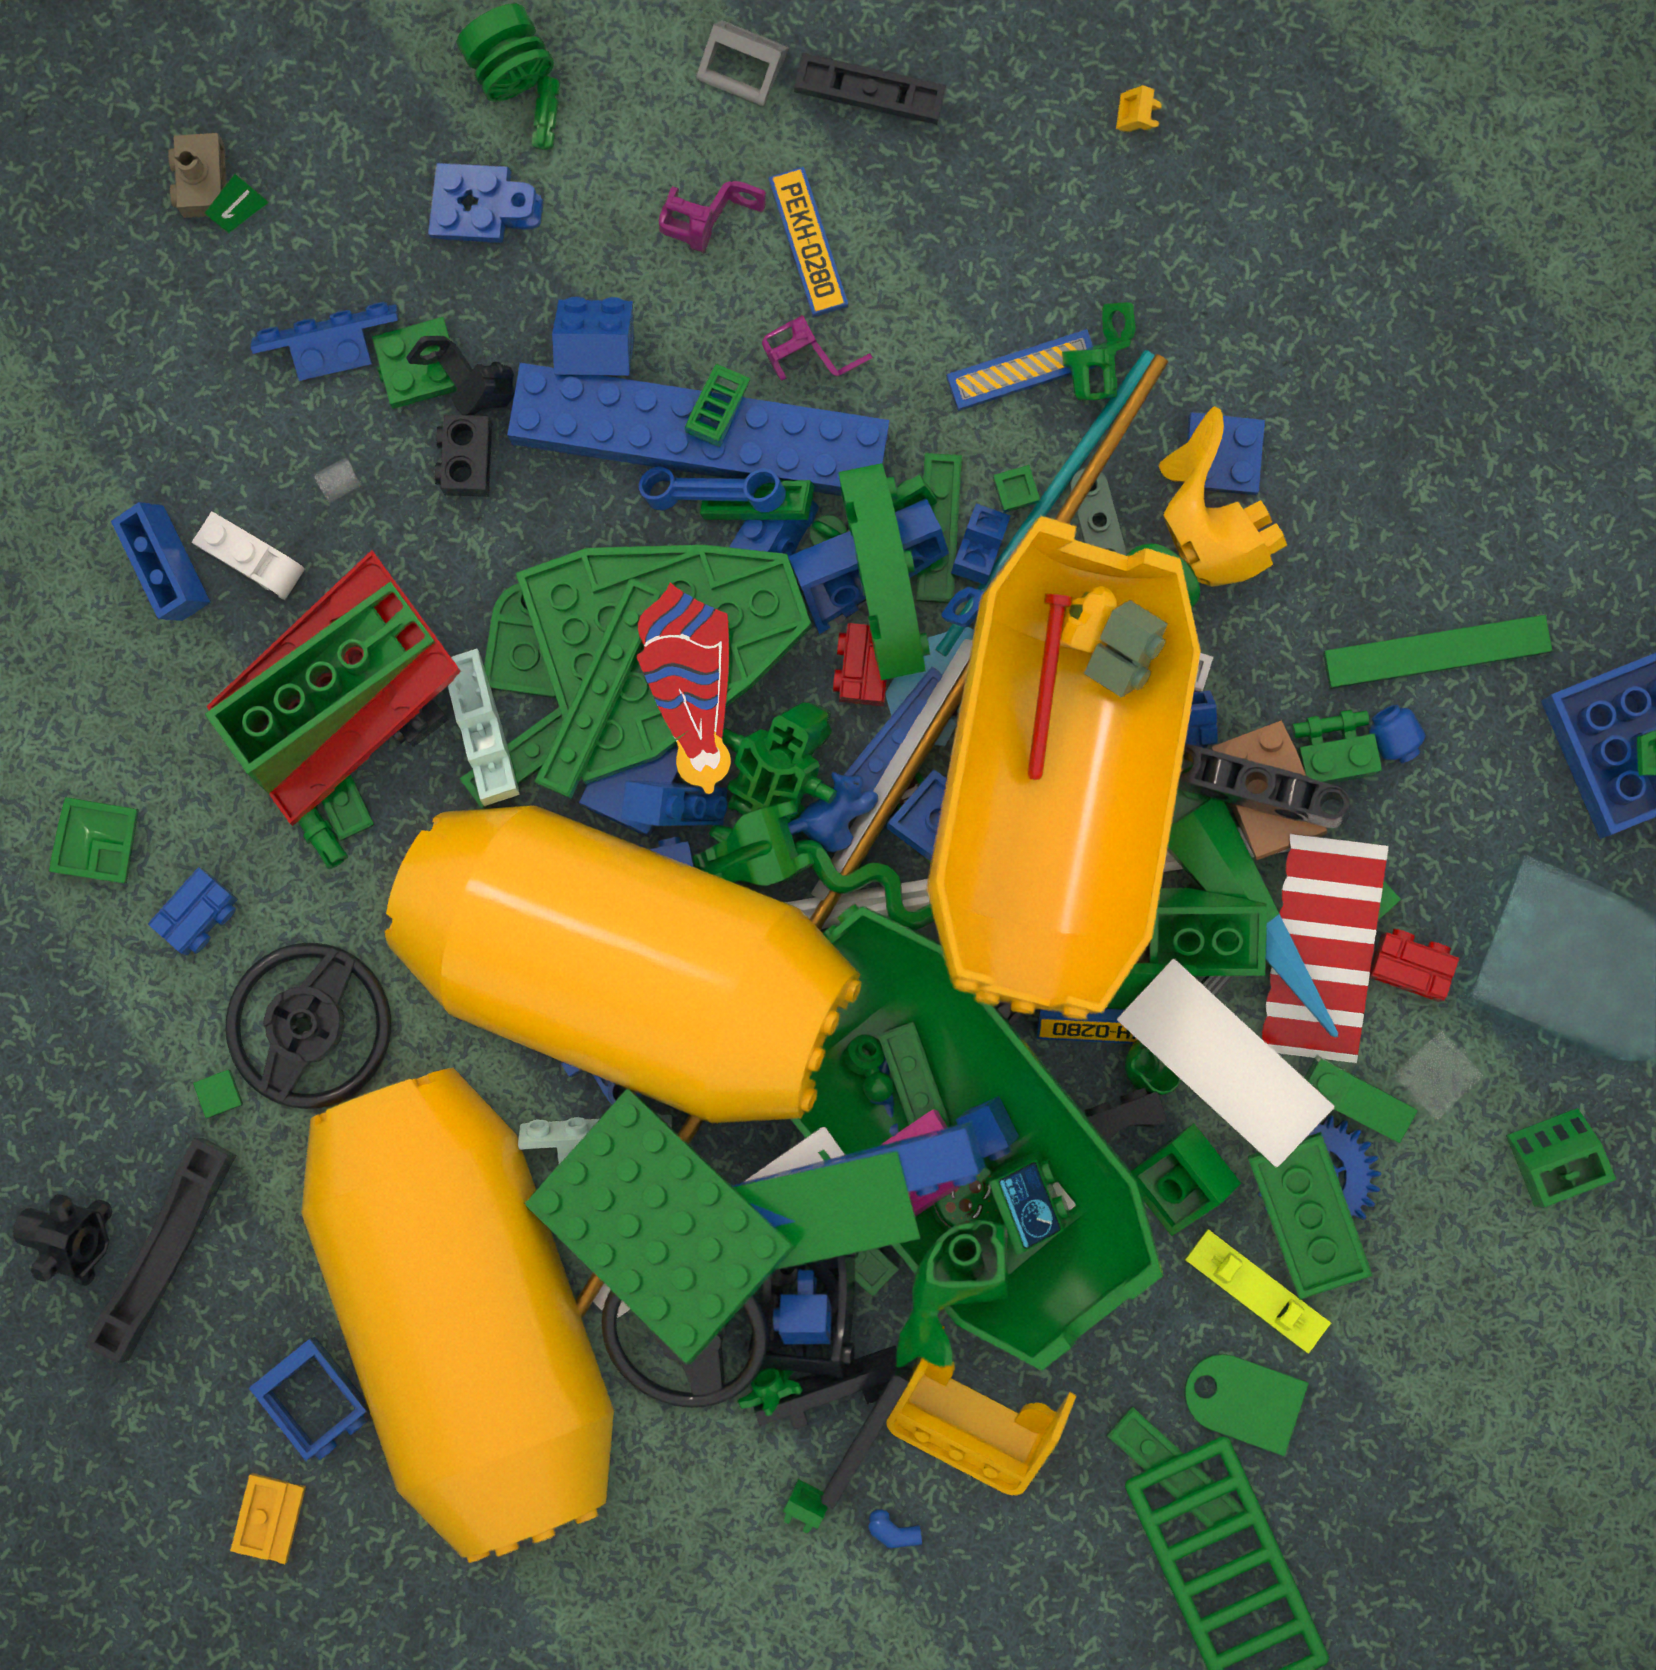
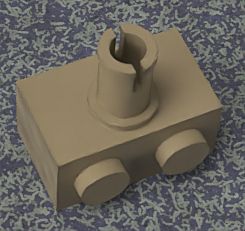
(198, 172)

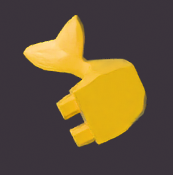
(1220, 541)

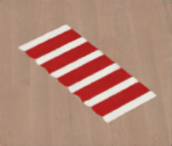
(1332, 919)

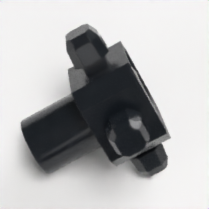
(67, 1238)

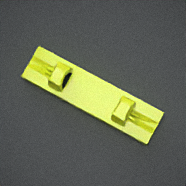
(1257, 1291)

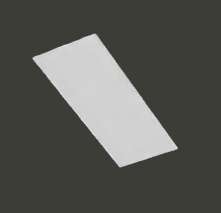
(1225, 1063)

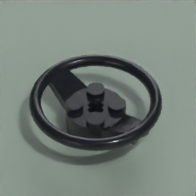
(320, 999)
(703, 1374)

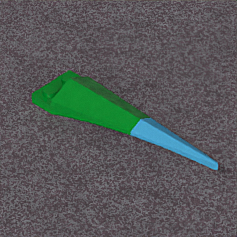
(1217, 859)

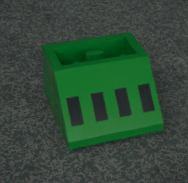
(1560, 1158)

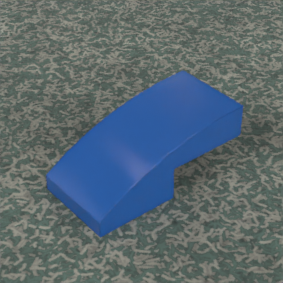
(980, 544)

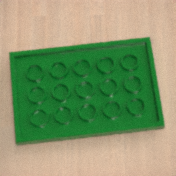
(659, 1226)

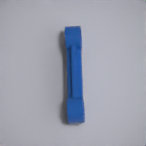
(712, 489)

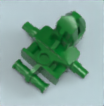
(779, 763)

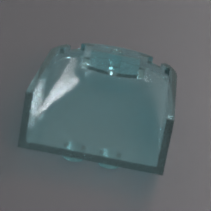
(1573, 964)

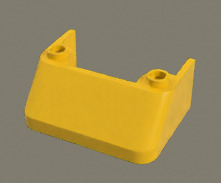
(975, 1431)

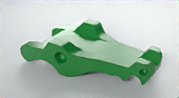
(757, 849)

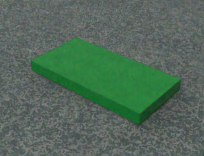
(1311, 1218)

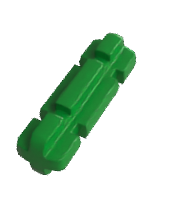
(545, 113)

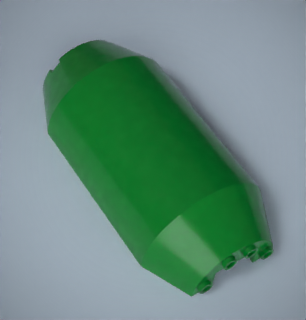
(974, 1057)

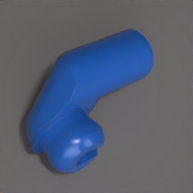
(890, 1534)

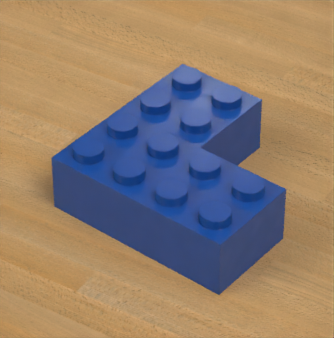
(1598, 736)

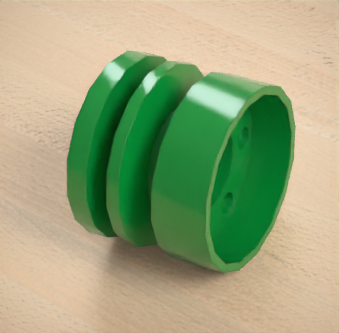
(504, 52)

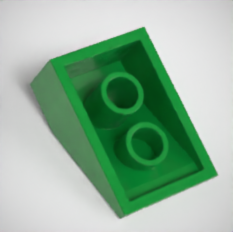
(1209, 931)

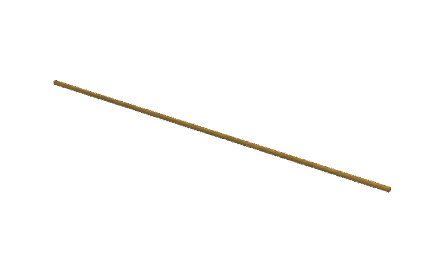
(944, 713)

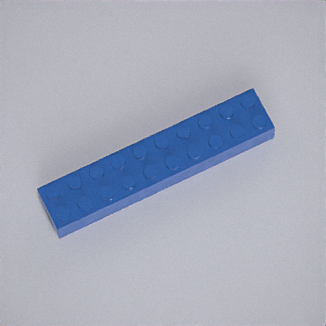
(648, 421)

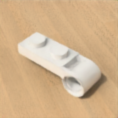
(248, 555)

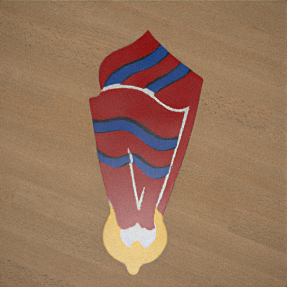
(688, 676)

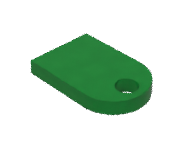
(513, 651)
(1248, 1401)

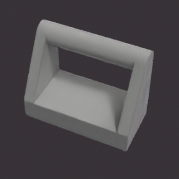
(750, 44)

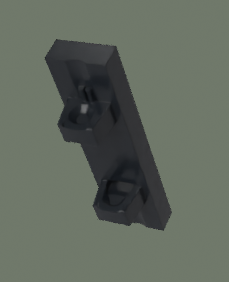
(869, 88)
(822, 1388)

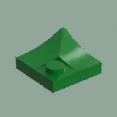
(94, 840)

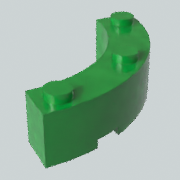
(883, 571)

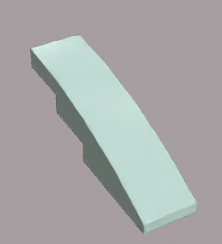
(482, 730)

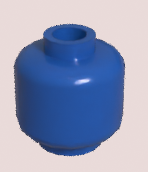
(1397, 733)

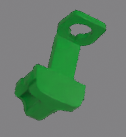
(1101, 355)

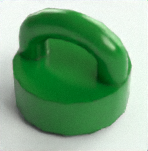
(826, 528)

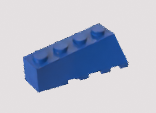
(830, 569)

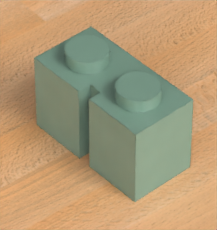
(1132, 642)

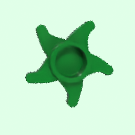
(769, 1388)

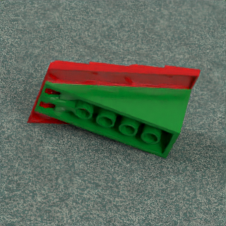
(321, 692)

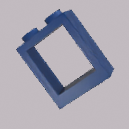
(280, 1373)

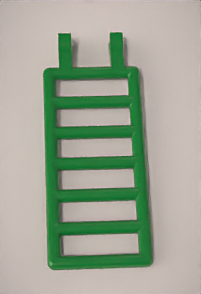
(1269, 1552)

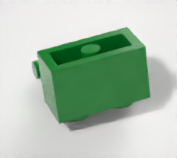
(1339, 759)

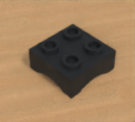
(1136, 1110)

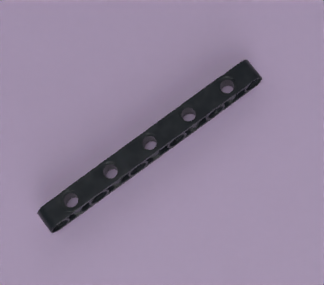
(1287, 792)

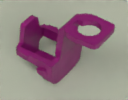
(702, 218)
(801, 337)

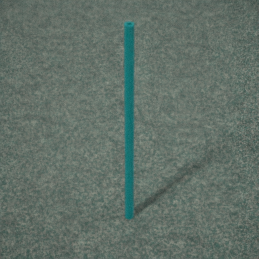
(1060, 482)

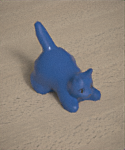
(830, 822)

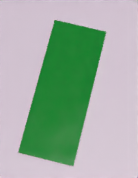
(839, 1207)

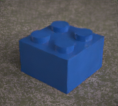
(593, 336)

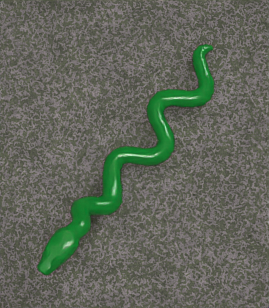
(855, 880)

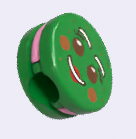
(967, 1203)

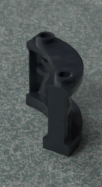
(841, 1300)

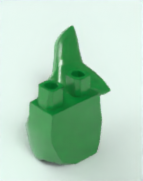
(958, 1268)

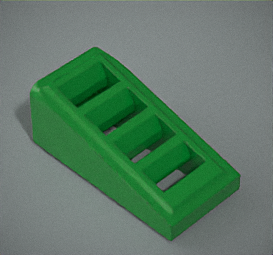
(704, 431)

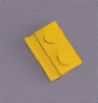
(268, 1518)

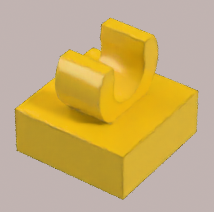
(1136, 109)

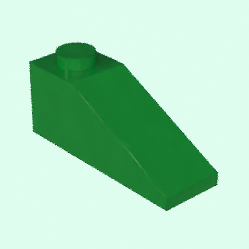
(1361, 1099)

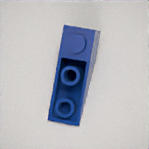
(673, 804)

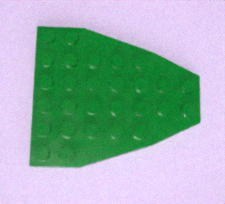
(577, 594)

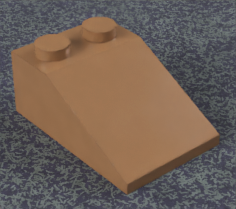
(1264, 831)

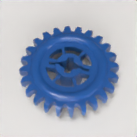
(1353, 1162)

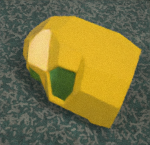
(1087, 618)

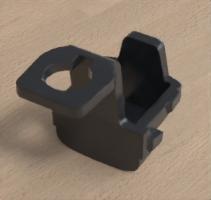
(476, 387)

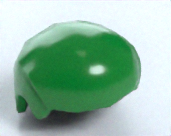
(1148, 1071)

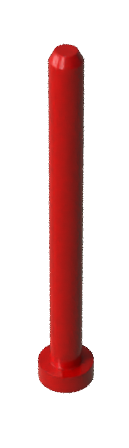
(1047, 683)

